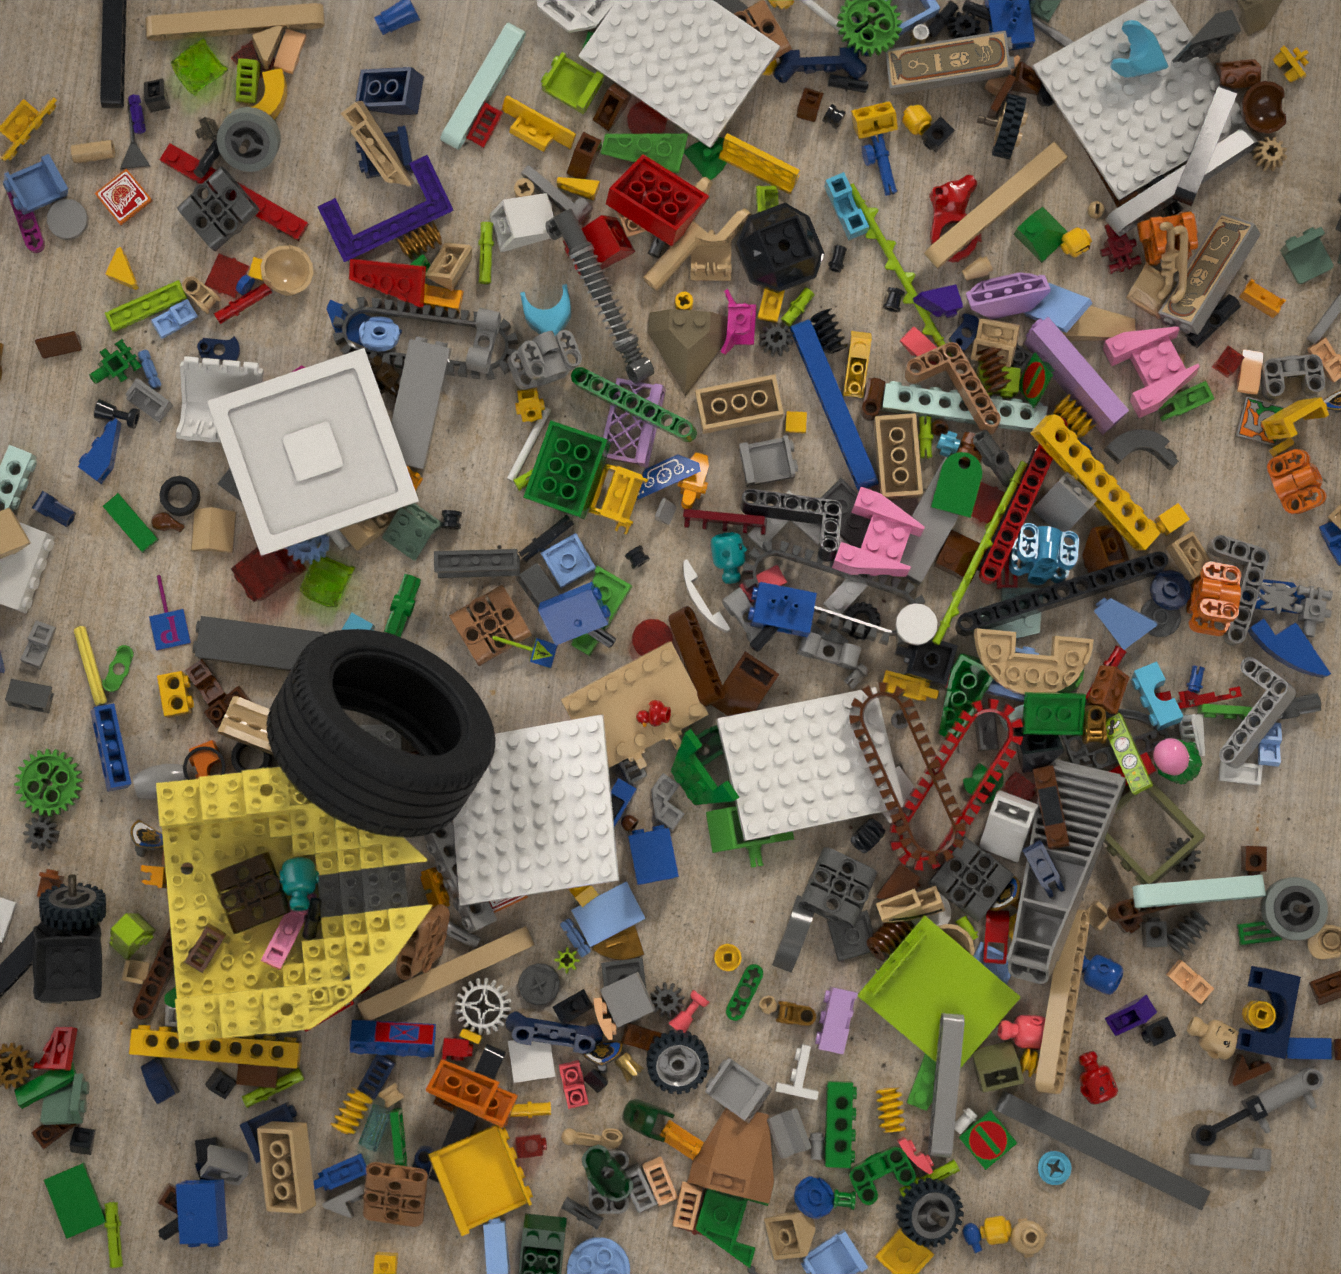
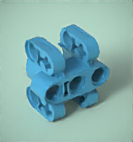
(1043, 554)

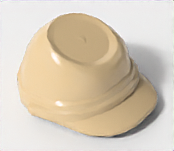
(1326, 943)

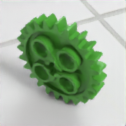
(879, 38)
(32, 773)

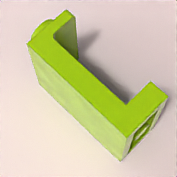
(571, 83)

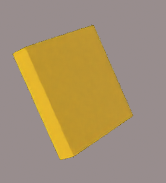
(903, 1255)

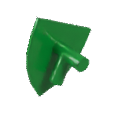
(706, 159)

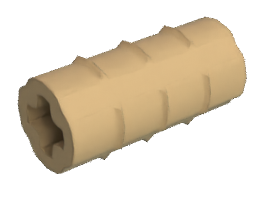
(93, 151)

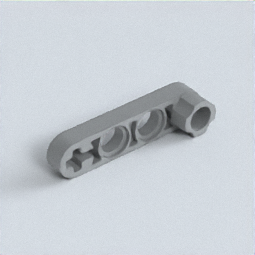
(580, 207)
(1325, 321)
(1260, 1160)

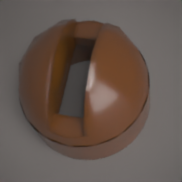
(938, 429)
(629, 822)

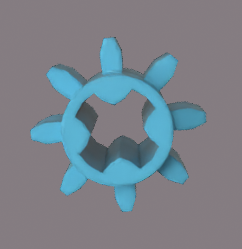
(948, 443)

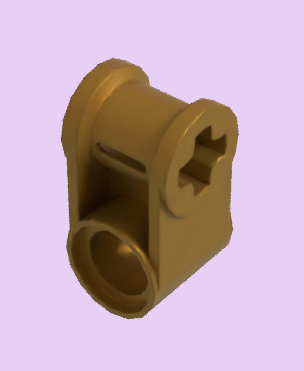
(1094, 729)
(793, 1013)

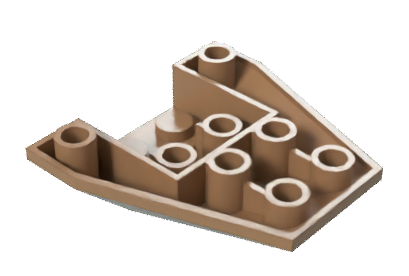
(736, 1158)

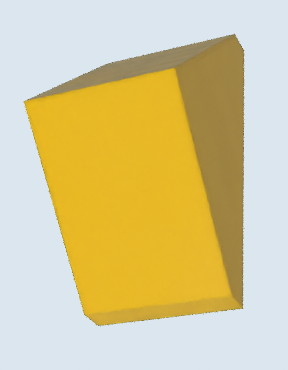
(120, 270)

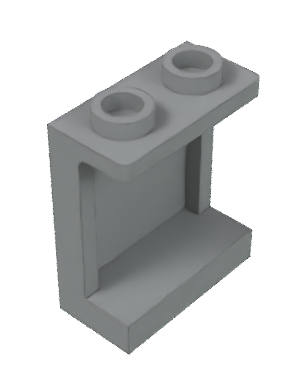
(768, 461)
(1065, 503)
(738, 1089)

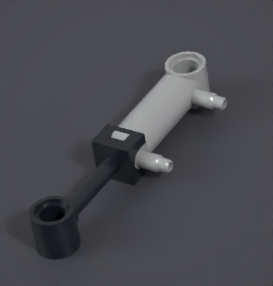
(1260, 1105)

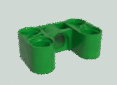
(878, 1166)

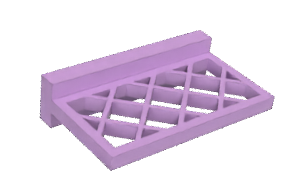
(648, 431)

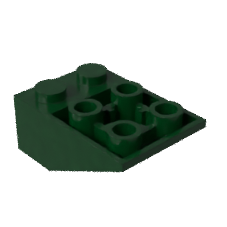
(542, 1244)

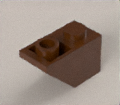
(584, 156)

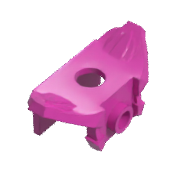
(740, 324)

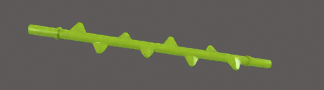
(893, 264)
(985, 544)

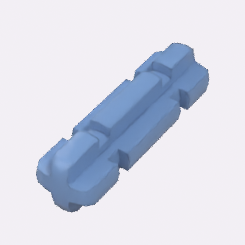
(149, 369)
(575, 937)

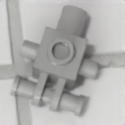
(1312, 610)

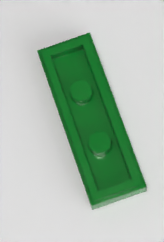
(130, 522)
(43, 1086)

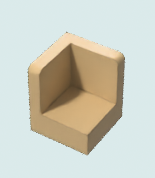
(1098, 915)
(135, 971)

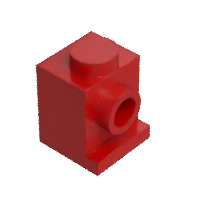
(457, 1048)

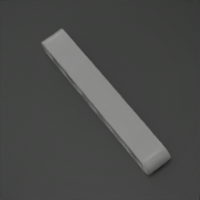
(946, 1085)

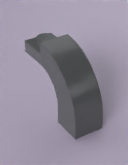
(1141, 440)
(793, 937)

